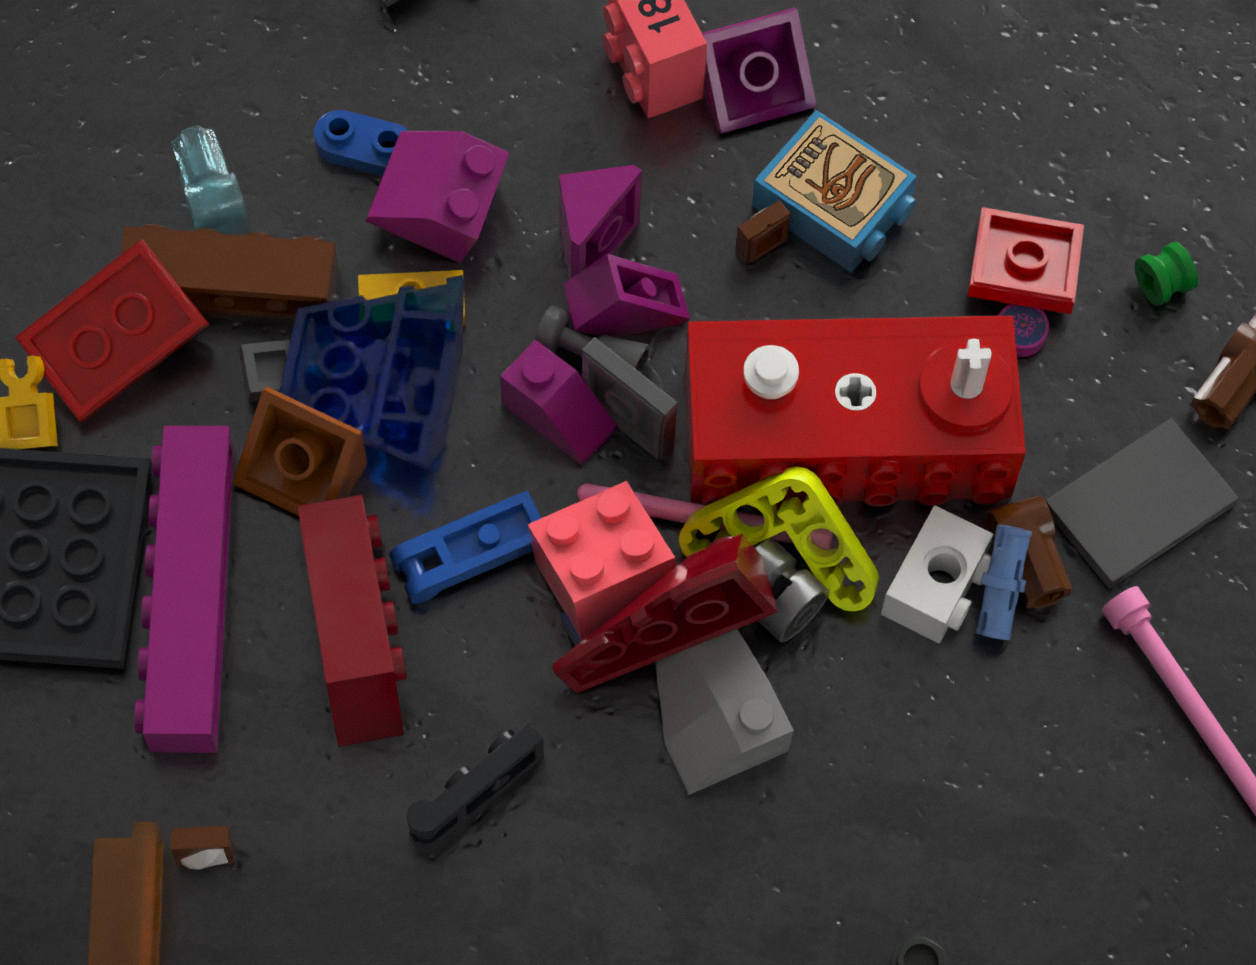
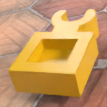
(25, 414)

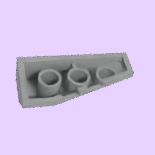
(718, 712)

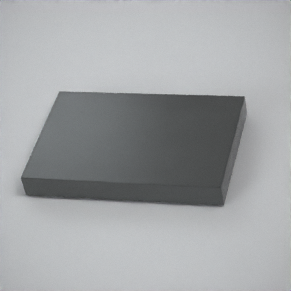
(1140, 503)

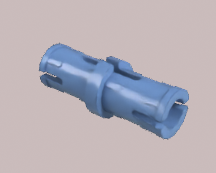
(1003, 582)

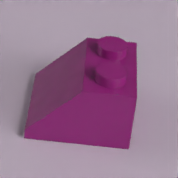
(438, 190)

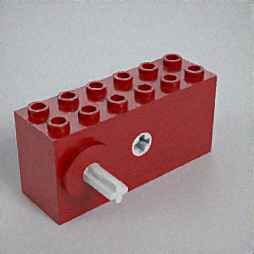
(875, 410)

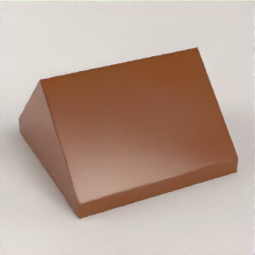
(298, 454)

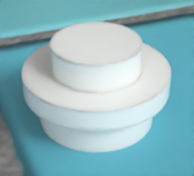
(771, 372)

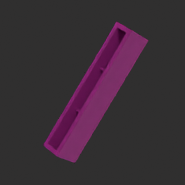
(187, 591)

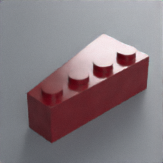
(353, 619)

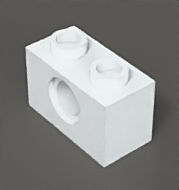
(944, 545)

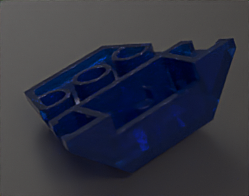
(382, 366)

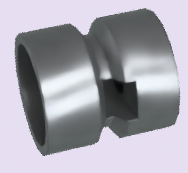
(799, 601)

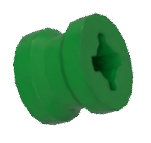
(1166, 273)

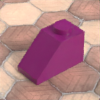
(624, 298)
(556, 402)

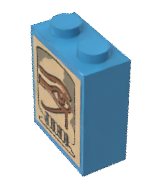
(837, 191)

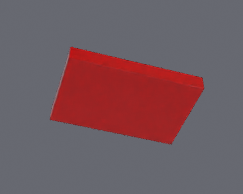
(112, 330)

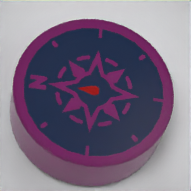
(1030, 328)

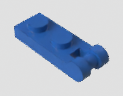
(466, 547)

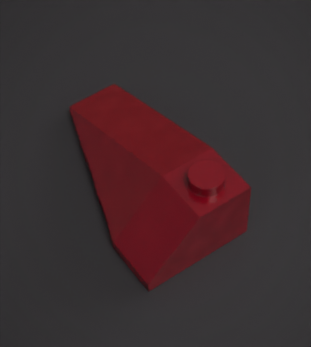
(687, 606)

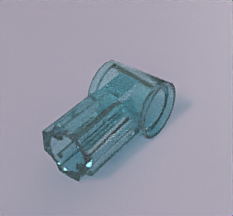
(210, 188)

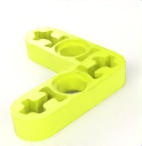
(798, 521)

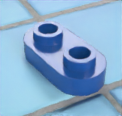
(360, 144)

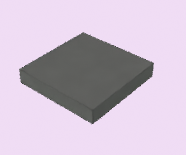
(630, 399)

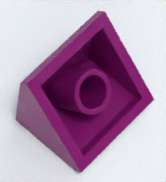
(757, 71)
(597, 213)

